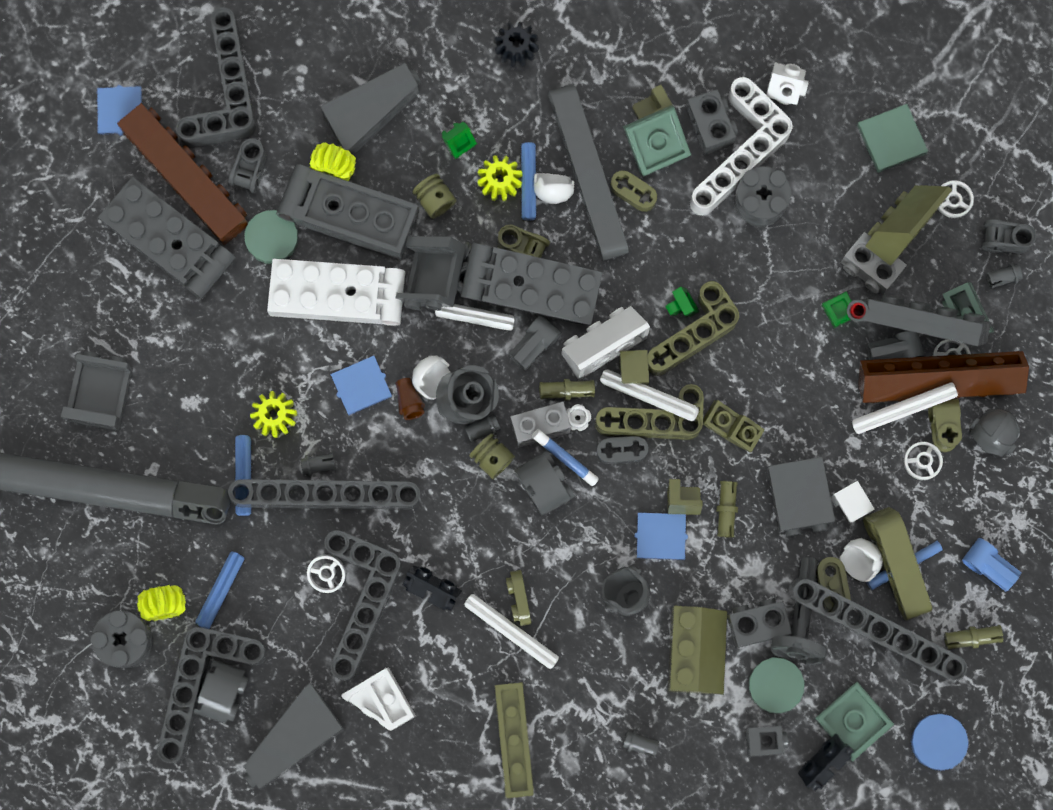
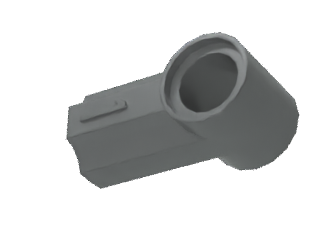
(538, 337)
(900, 346)

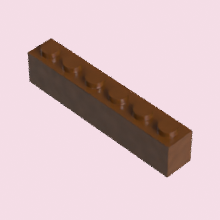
(183, 174)
(971, 373)

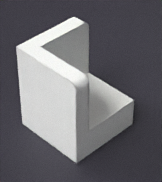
(853, 502)

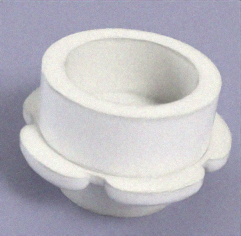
(585, 417)

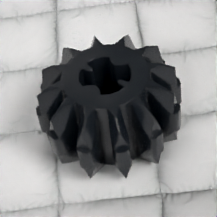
(516, 34)

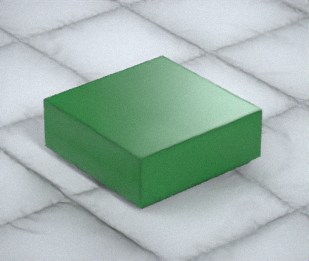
(837, 309)

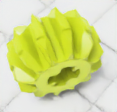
(333, 161)
(490, 182)
(283, 413)
(161, 603)

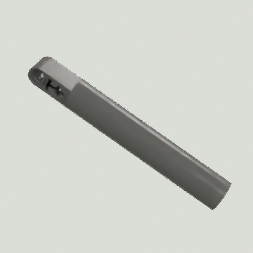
(113, 489)

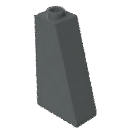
(368, 108)
(295, 736)

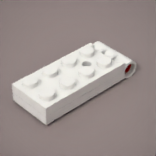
(321, 291)

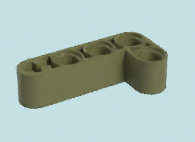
(689, 335)
(648, 419)
(899, 560)

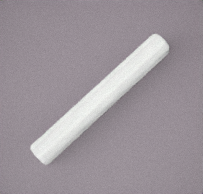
(650, 396)
(905, 408)
(511, 631)

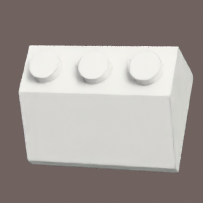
(605, 341)

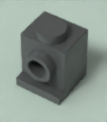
(754, 735)

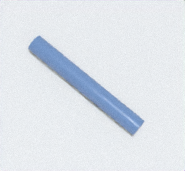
(921, 555)

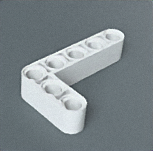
(746, 152)

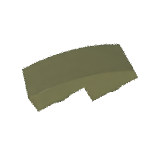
(732, 426)

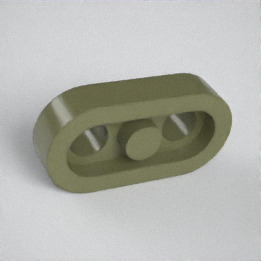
(836, 583)
(520, 609)

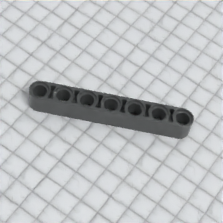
(588, 172)
(312, 487)
(890, 632)

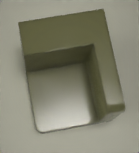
(653, 103)
(634, 367)
(683, 499)

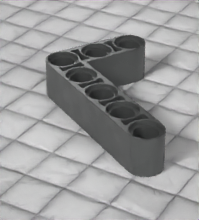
(231, 85)
(366, 601)
(195, 683)

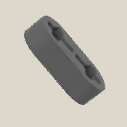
(622, 443)

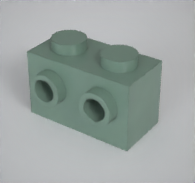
(965, 301)

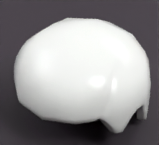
(553, 187)
(428, 375)
(861, 559)

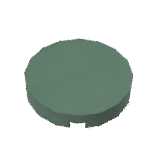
(270, 237)
(776, 685)

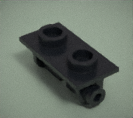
(421, 580)
(833, 753)

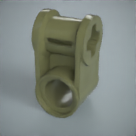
(525, 241)
(945, 419)

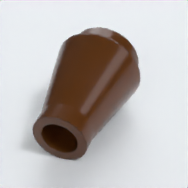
(409, 400)

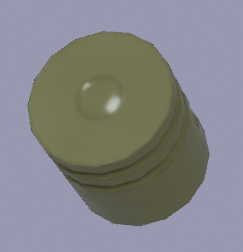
(434, 196)
(486, 453)

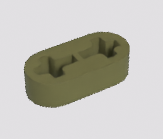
(636, 185)

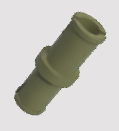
(566, 389)
(727, 509)
(973, 637)

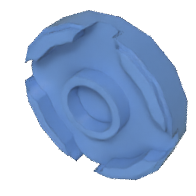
(939, 742)

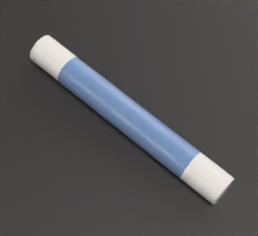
(565, 457)

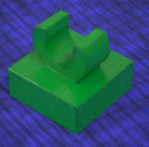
(459, 139)
(683, 303)

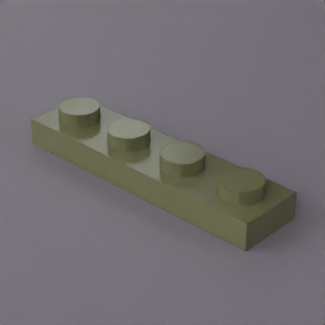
(514, 740)

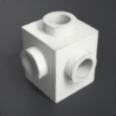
(787, 83)

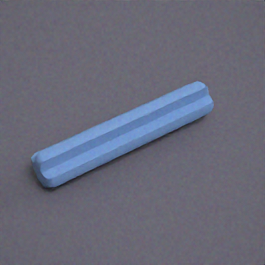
(528, 169)
(242, 469)
(219, 590)

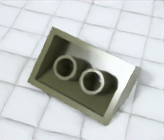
(905, 221)
(697, 650)

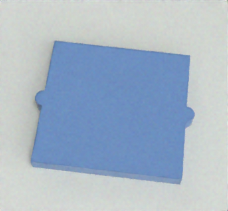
(114, 105)
(361, 385)
(661, 536)

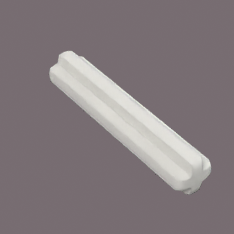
(477, 316)

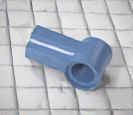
(984, 560)

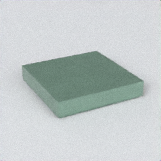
(892, 138)
(657, 140)
(855, 719)

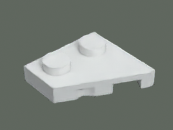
(382, 700)

